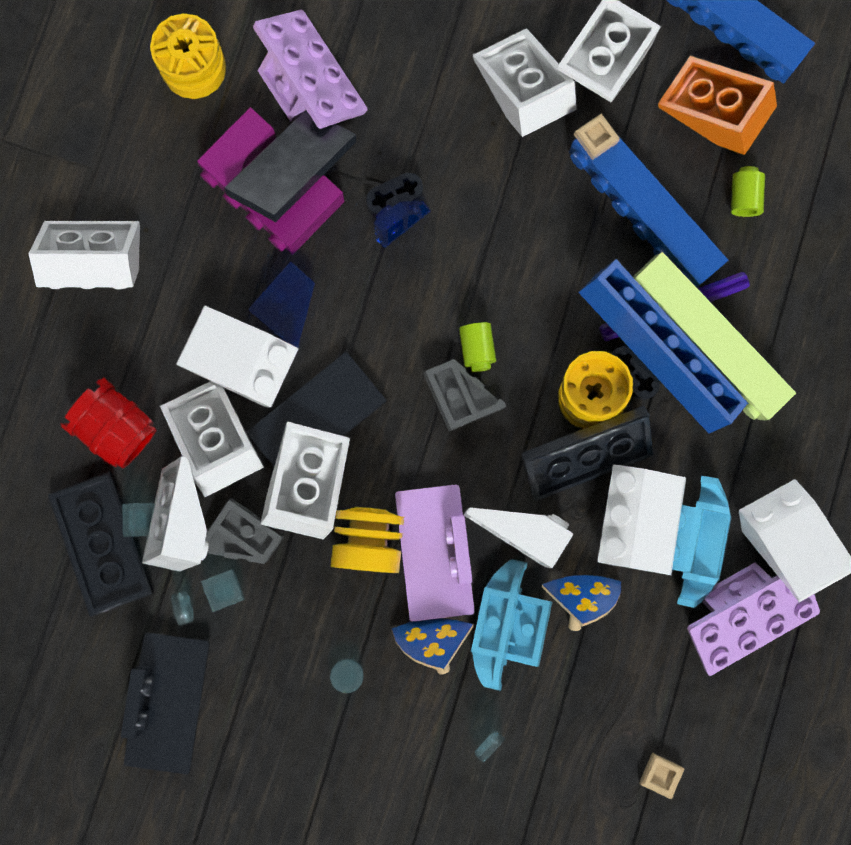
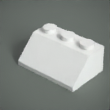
(86, 254)
(642, 519)

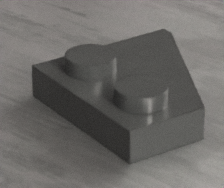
(459, 395)
(240, 535)

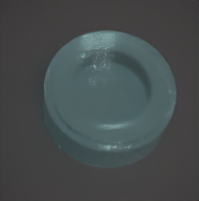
(182, 607)
(347, 676)
(489, 745)

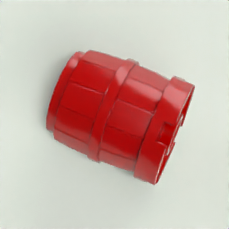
(109, 424)

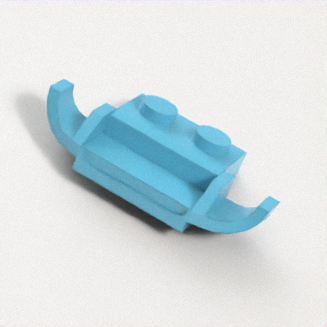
(702, 542)
(508, 625)

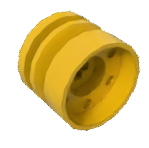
(193, 72)
(598, 373)
(367, 541)

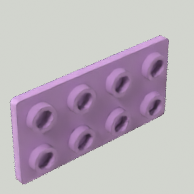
(305, 72)
(435, 553)
(745, 616)

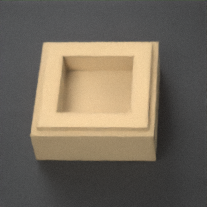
(596, 136)
(661, 775)

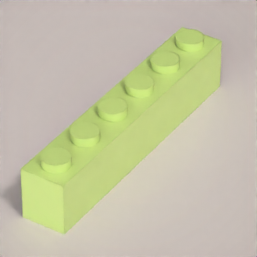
(715, 338)

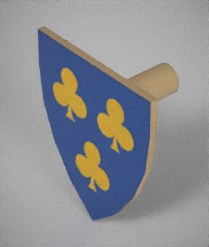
(584, 597)
(432, 641)

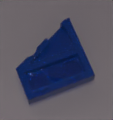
(397, 220)
(285, 304)

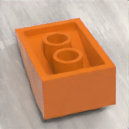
(720, 103)

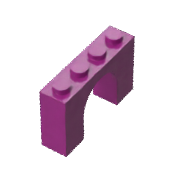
(236, 151)

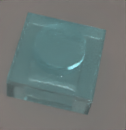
(136, 519)
(223, 590)

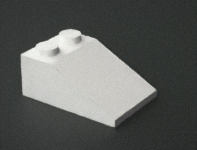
(609, 48)
(526, 82)
(237, 356)
(211, 437)
(306, 481)
(177, 521)
(534, 535)
(796, 540)

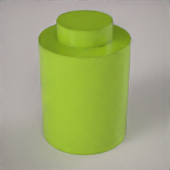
(748, 192)
(477, 346)

